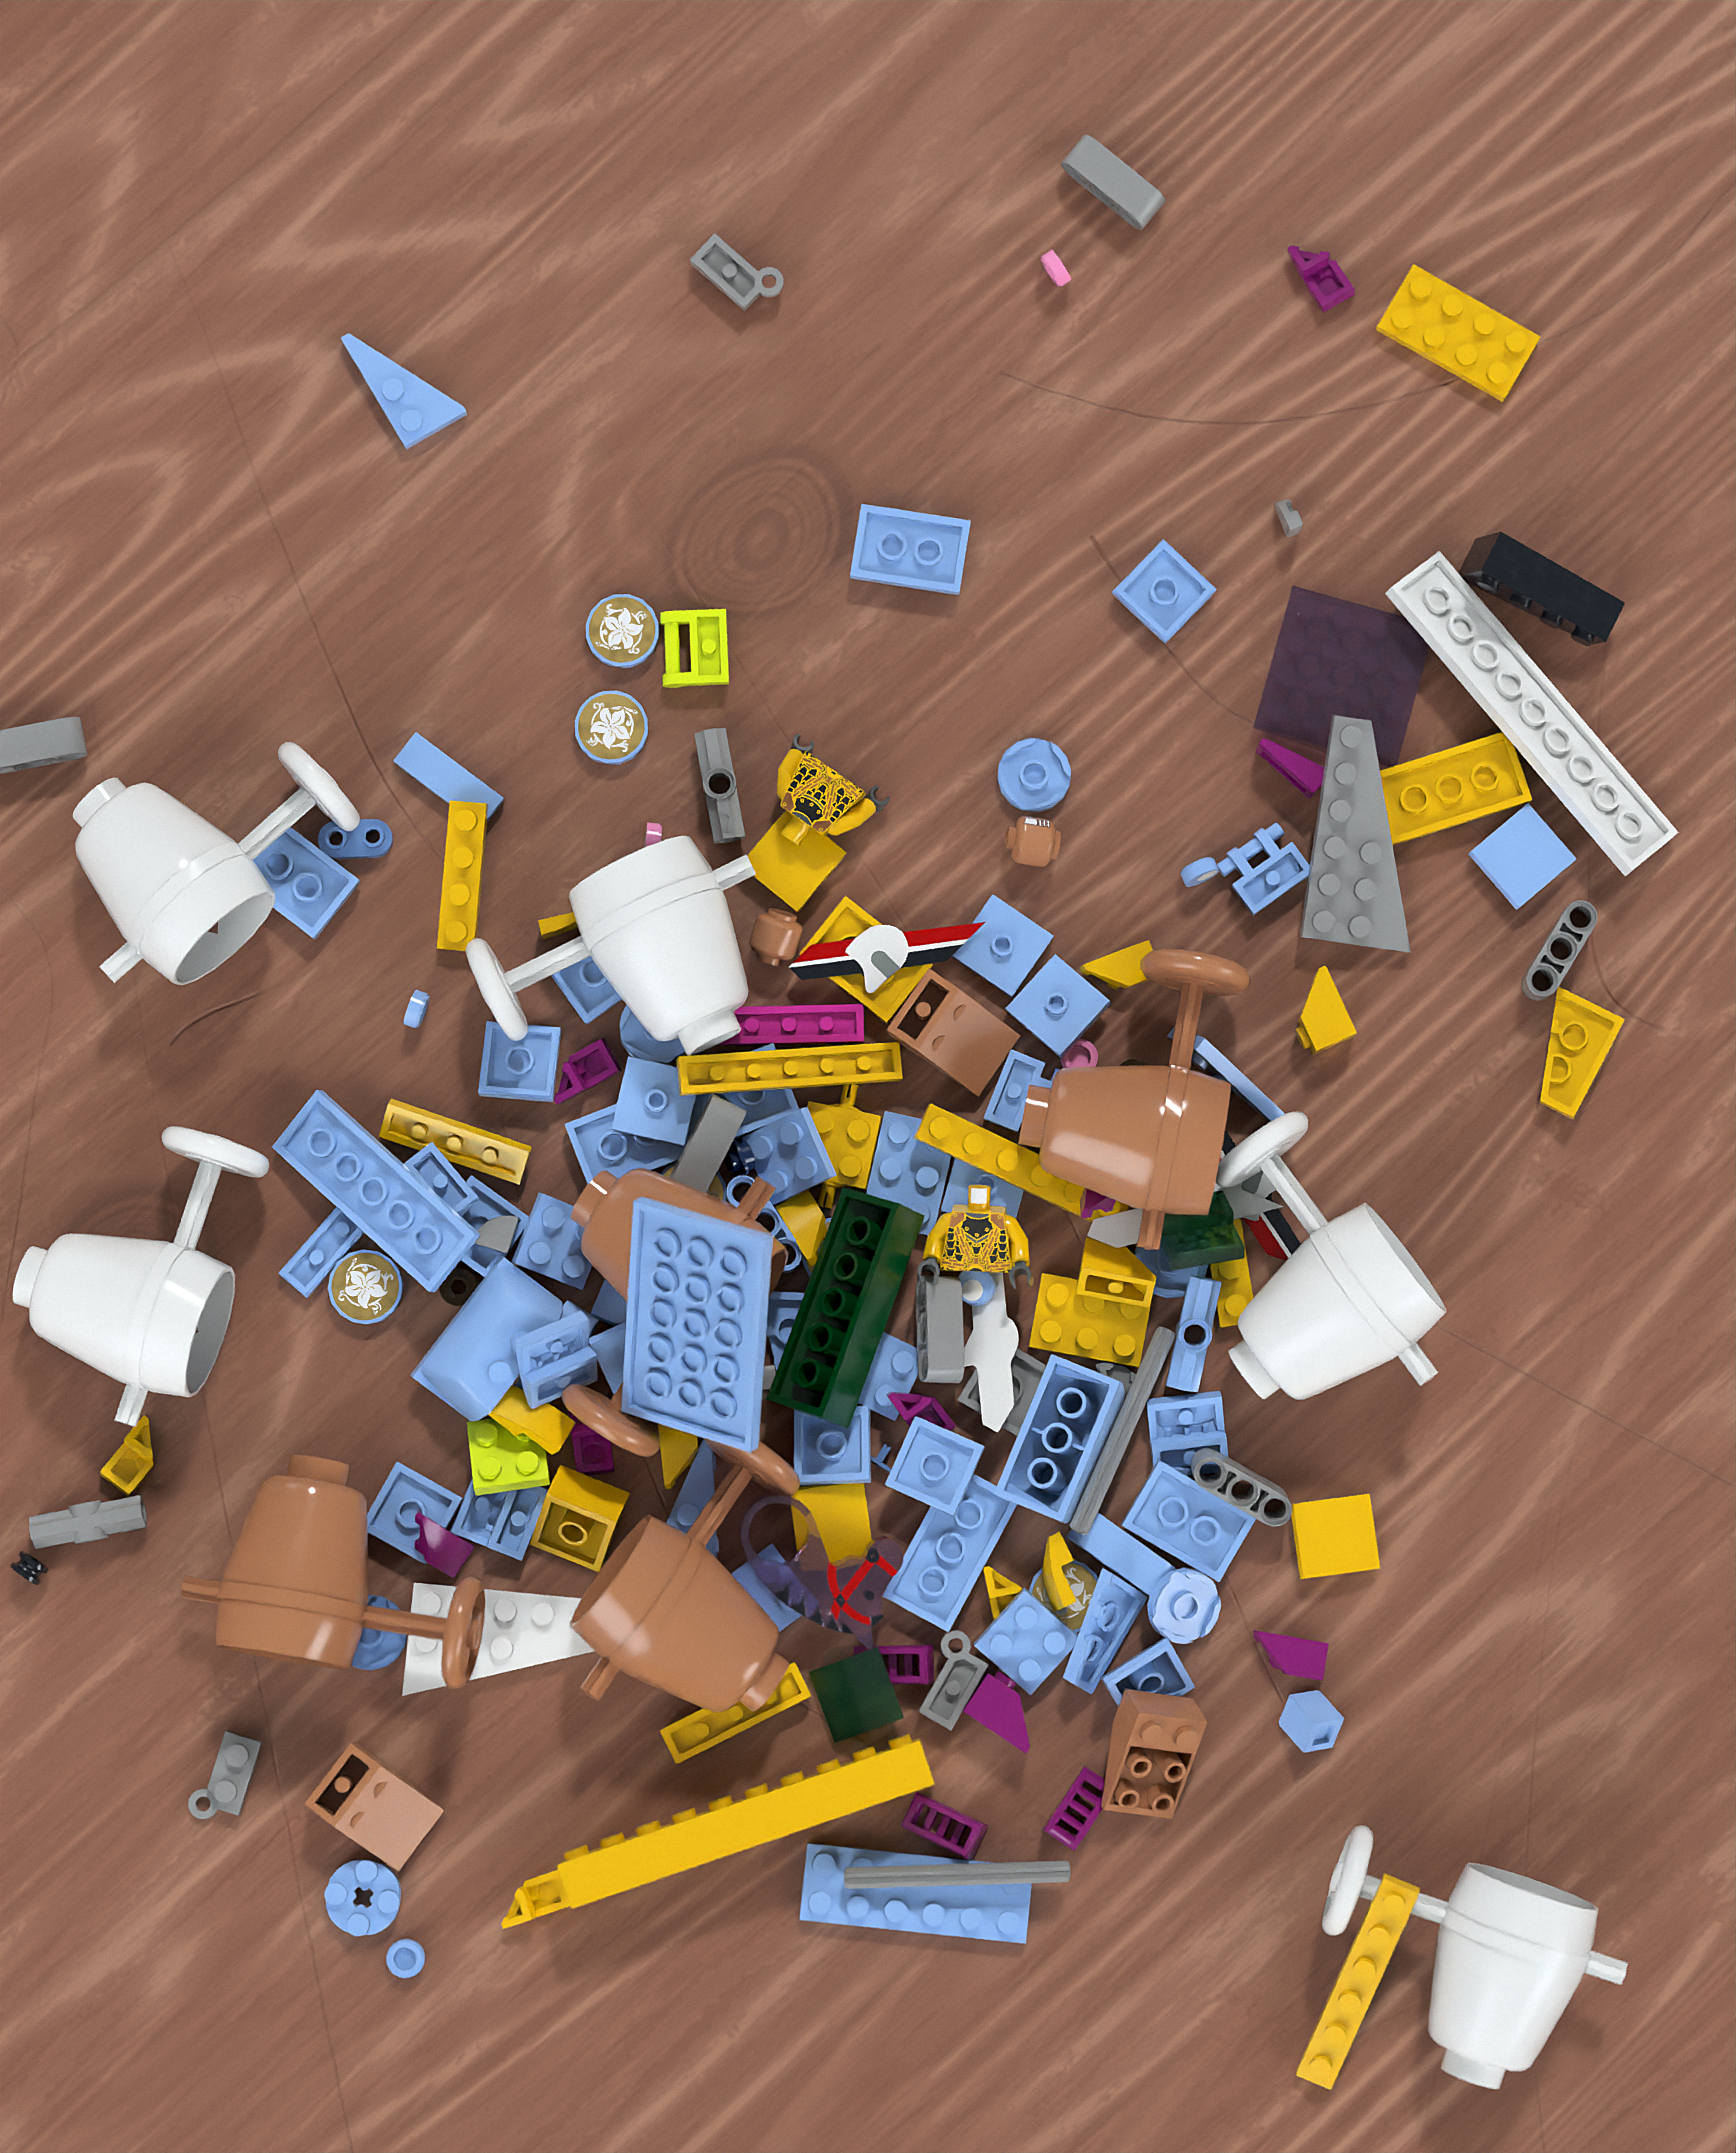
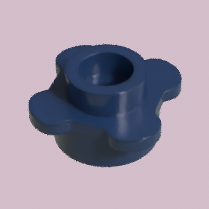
(739, 1158)

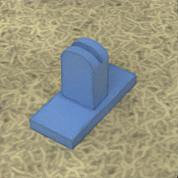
(880, 1457)

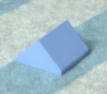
(1151, 1670)

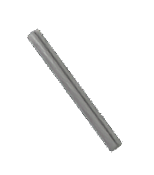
(1122, 1430)
(957, 1874)

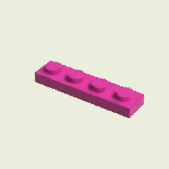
(798, 1025)

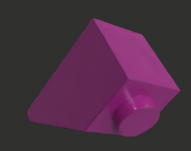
(999, 1709)

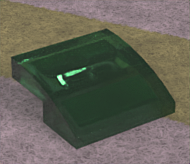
(1202, 1238)
(856, 1694)

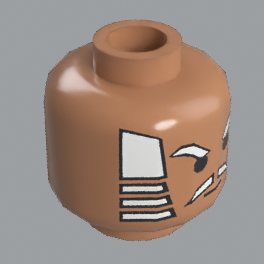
(1032, 841)

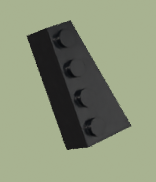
(1541, 588)

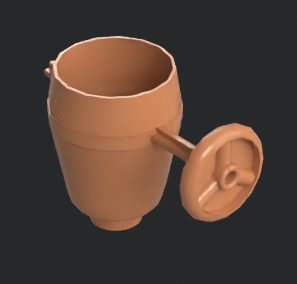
(1143, 1130)
(606, 1216)
(302, 1580)
(677, 1613)

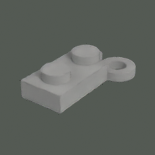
(733, 273)
(953, 1683)
(229, 1776)

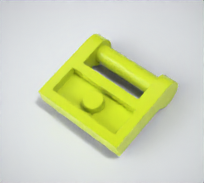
(707, 648)

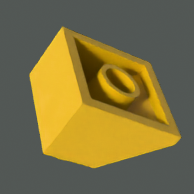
(579, 1518)

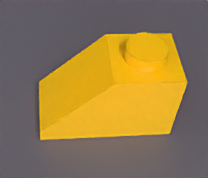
(1323, 1015)
(1114, 1275)

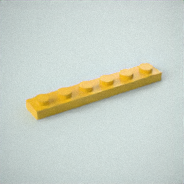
(789, 1068)
(1001, 1159)
(1357, 1981)

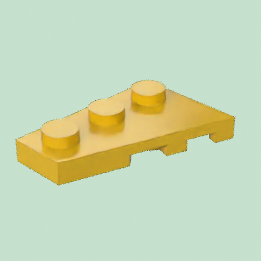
(1576, 1050)

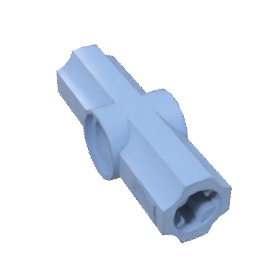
(1187, 1357)

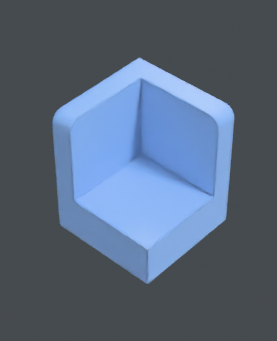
(1311, 1721)

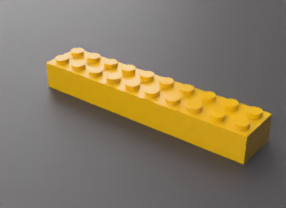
(745, 1822)

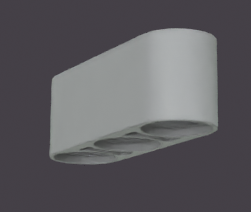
(1113, 182)
(41, 744)
(1572, 938)
(708, 1143)
(940, 1329)
(1250, 1502)

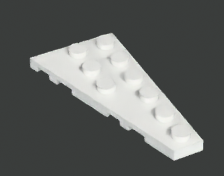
(515, 1635)

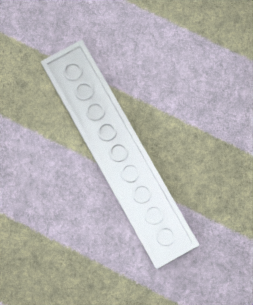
(1531, 713)

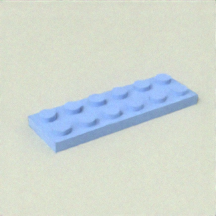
(618, 1152)
(376, 1191)
(959, 1910)

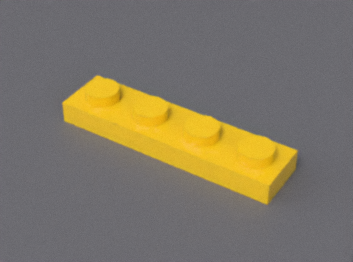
(462, 874)
(456, 1141)
(709, 1728)

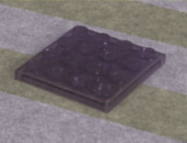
(1344, 664)

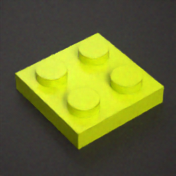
(504, 1460)

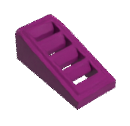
(1298, 770)
(926, 1662)
(1082, 1828)
(973, 1841)

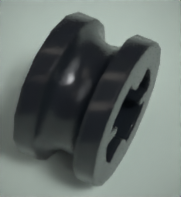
(29, 1567)

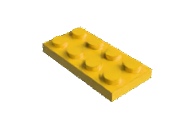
(1458, 333)
(1453, 787)

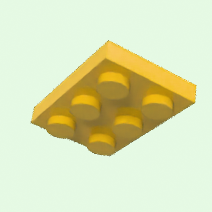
(847, 923)
(1087, 1324)

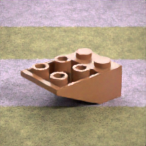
(952, 1032)
(1151, 1753)
(374, 1806)

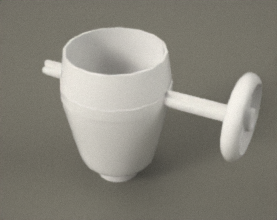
(177, 875)
(656, 936)
(1339, 1300)
(138, 1301)
(1502, 1959)

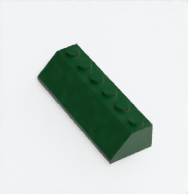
(845, 1307)

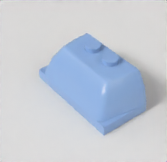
(476, 1352)
(1061, 1439)

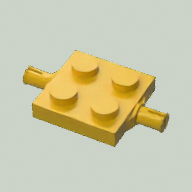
(849, 1142)

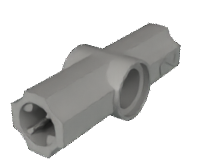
(722, 808)
(88, 1522)

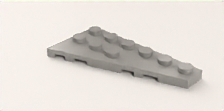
(1352, 868)

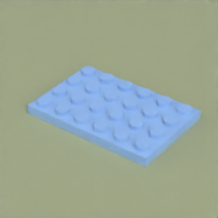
(696, 1323)

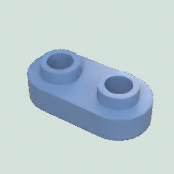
(355, 842)

